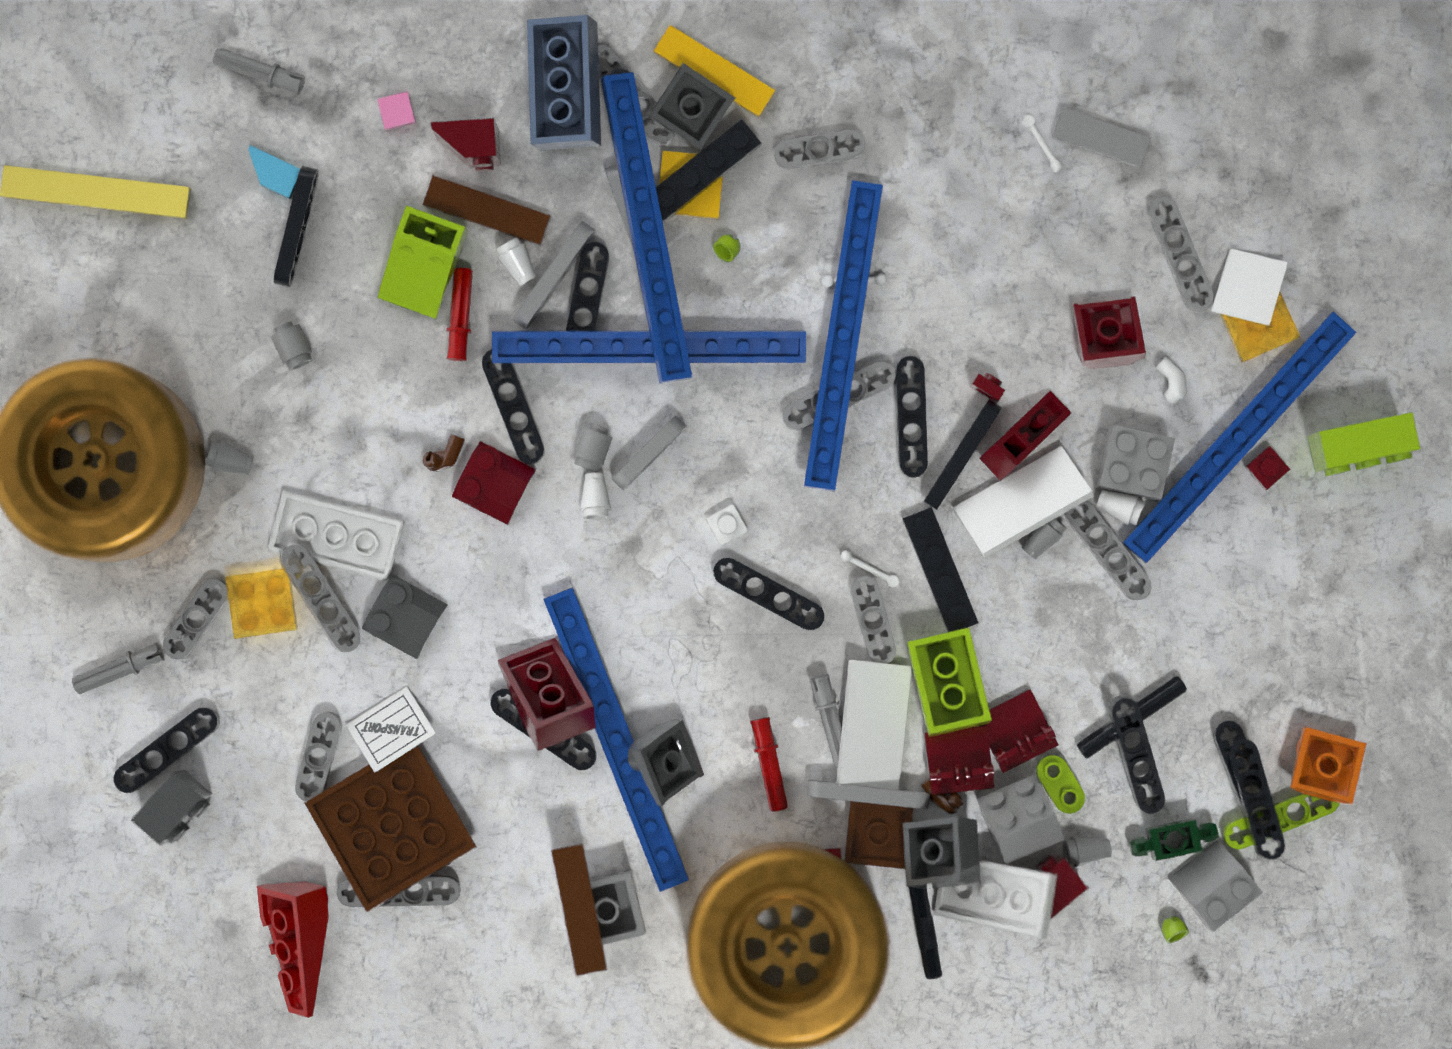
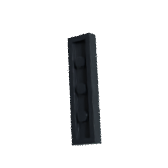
(706, 168)
(940, 570)

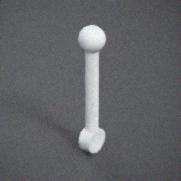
(1029, 122)
(880, 279)
(892, 581)

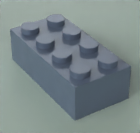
(564, 82)

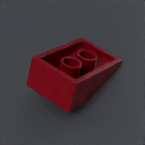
(547, 694)

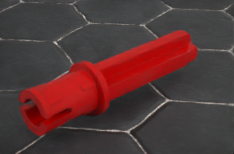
(460, 314)
(769, 764)

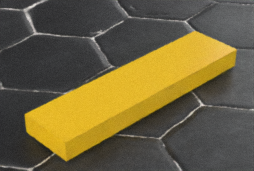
(748, 91)

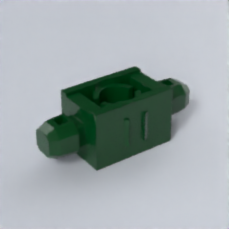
(1141, 846)

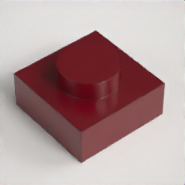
(988, 386)
(1267, 468)

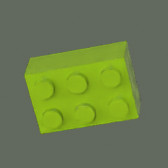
(1364, 444)
(949, 682)

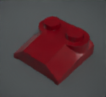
(1109, 333)
(493, 482)

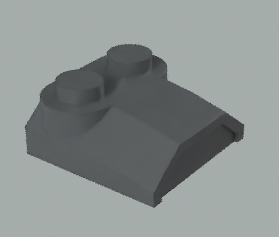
(691, 107)
(403, 616)
(665, 760)

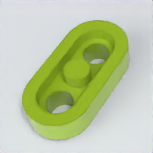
(1060, 784)

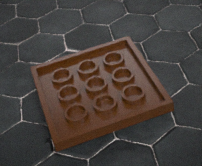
(390, 827)

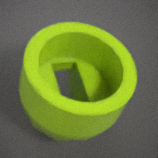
(727, 247)
(1174, 929)

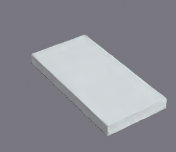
(1023, 502)
(337, 535)
(873, 724)
(1004, 900)

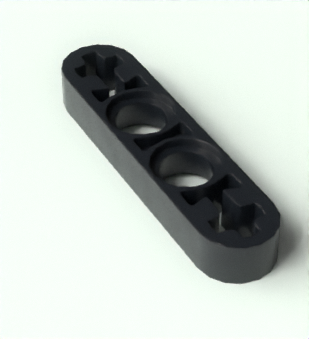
(296, 226)
(593, 302)
(509, 408)
(907, 417)
(962, 454)
(770, 590)
(1222, 746)
(165, 748)
(1141, 752)
(571, 759)
(1260, 799)

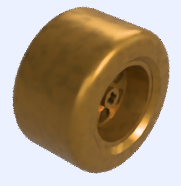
(152, 499)
(793, 1013)

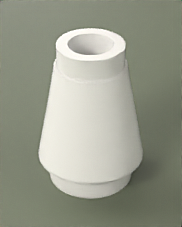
(516, 260)
(595, 498)
(1121, 506)

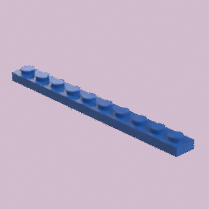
(646, 228)
(843, 336)
(636, 346)
(1239, 437)
(616, 739)

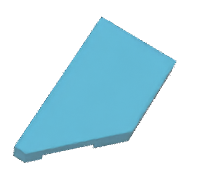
(274, 173)

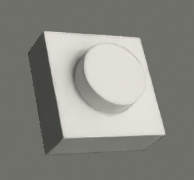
(727, 525)

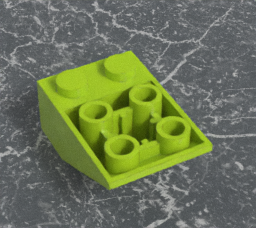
(422, 262)

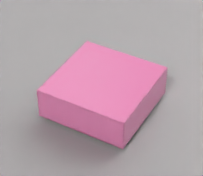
(396, 111)

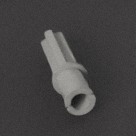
(272, 75)
(118, 668)
(827, 707)

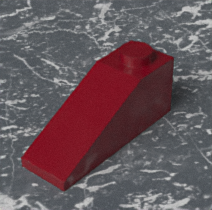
(1025, 435)

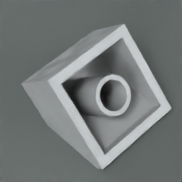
(1215, 886)

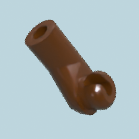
(446, 457)
(947, 803)

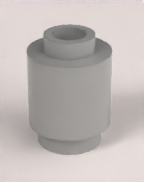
(291, 345)
(592, 447)

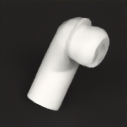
(1176, 380)

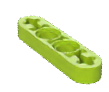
(1285, 822)

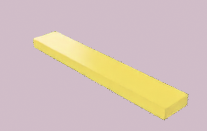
(95, 192)

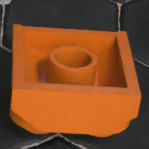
(1327, 766)

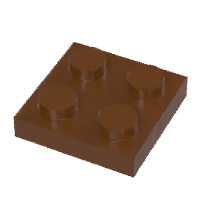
(876, 834)

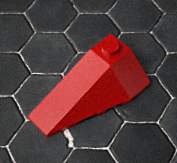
(298, 928)

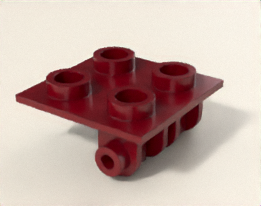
(1018, 731)
(960, 761)

